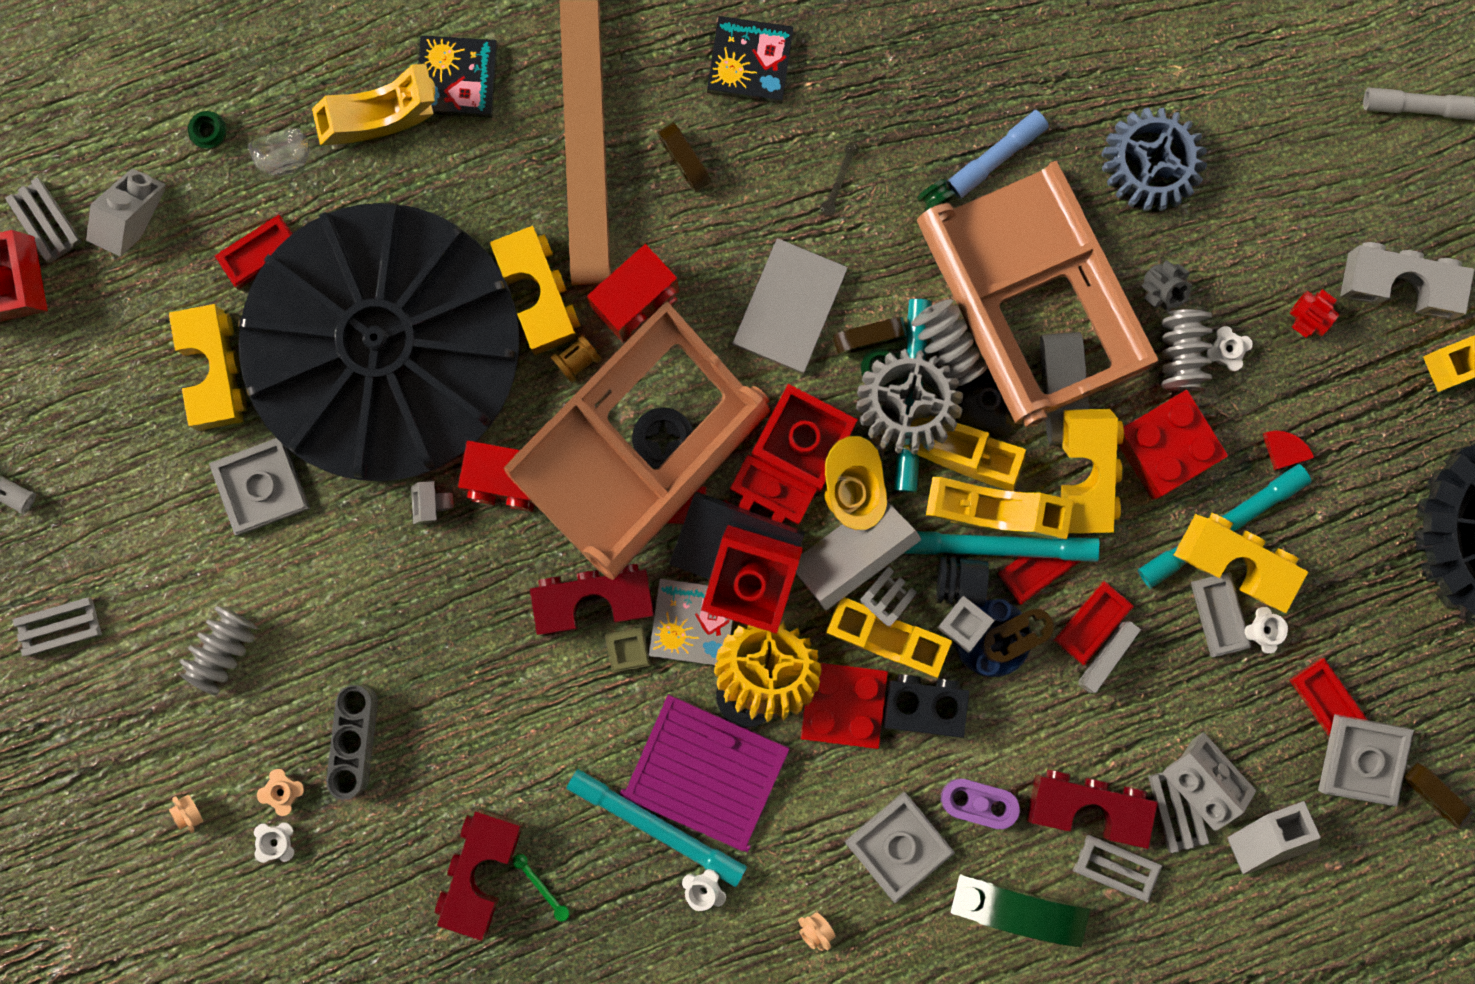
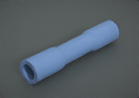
(1016, 139)

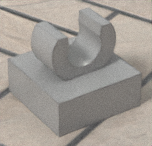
(426, 502)
(965, 624)

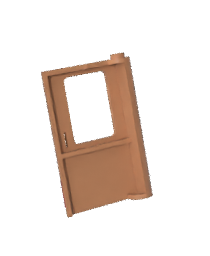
(1019, 243)
(597, 482)

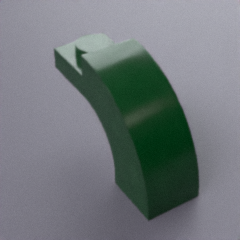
(1020, 912)

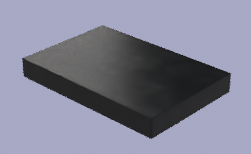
(706, 525)

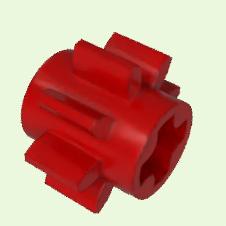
(1314, 313)

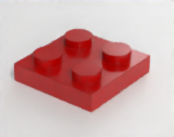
(846, 707)

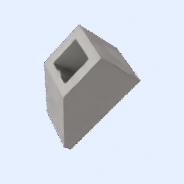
(123, 212)
(1275, 838)

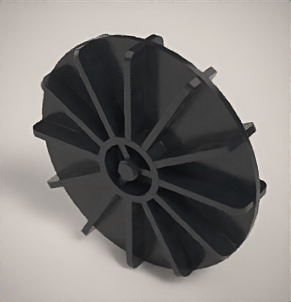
(379, 342)

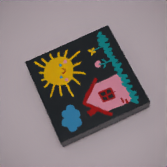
(750, 59)
(461, 74)

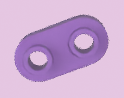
(979, 803)

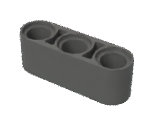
(1061, 366)
(340, 757)

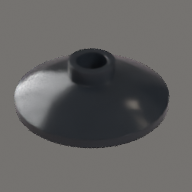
(994, 419)

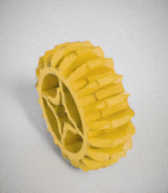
(748, 680)

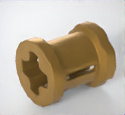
(576, 358)

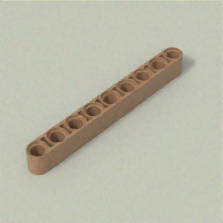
(585, 141)

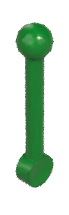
(561, 911)

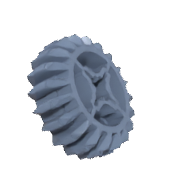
(1140, 154)

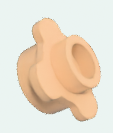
(279, 780)
(185, 813)
(816, 932)

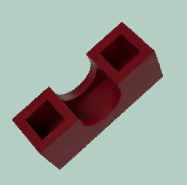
(557, 602)
(1126, 814)
(465, 906)

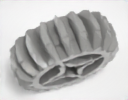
(925, 403)

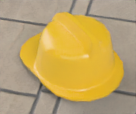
(855, 483)

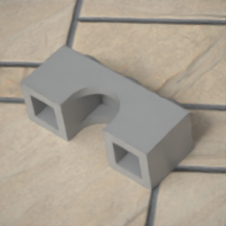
(1440, 285)

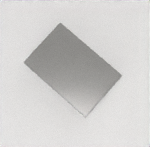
(790, 306)
(853, 556)

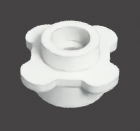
(1232, 359)
(1276, 630)
(264, 849)
(696, 898)

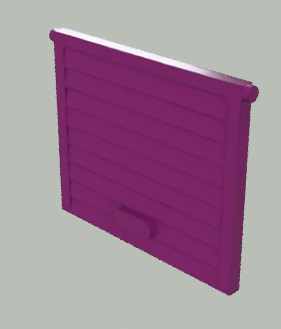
(706, 772)

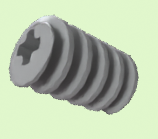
(950, 341)
(1185, 350)
(217, 650)

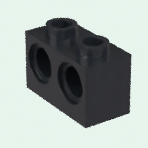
(924, 717)

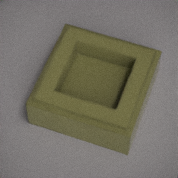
(627, 649)

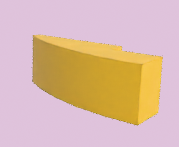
(976, 455)

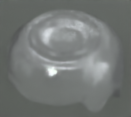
(280, 152)

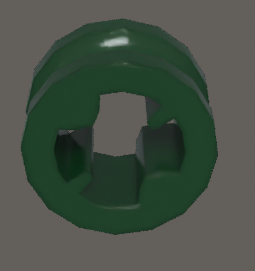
(936, 194)

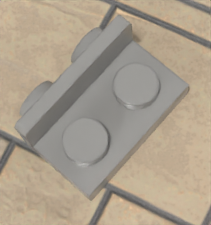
(1210, 782)

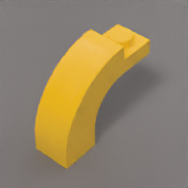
(378, 111)
(1000, 510)

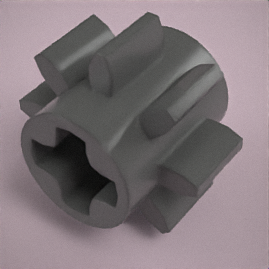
(1167, 285)

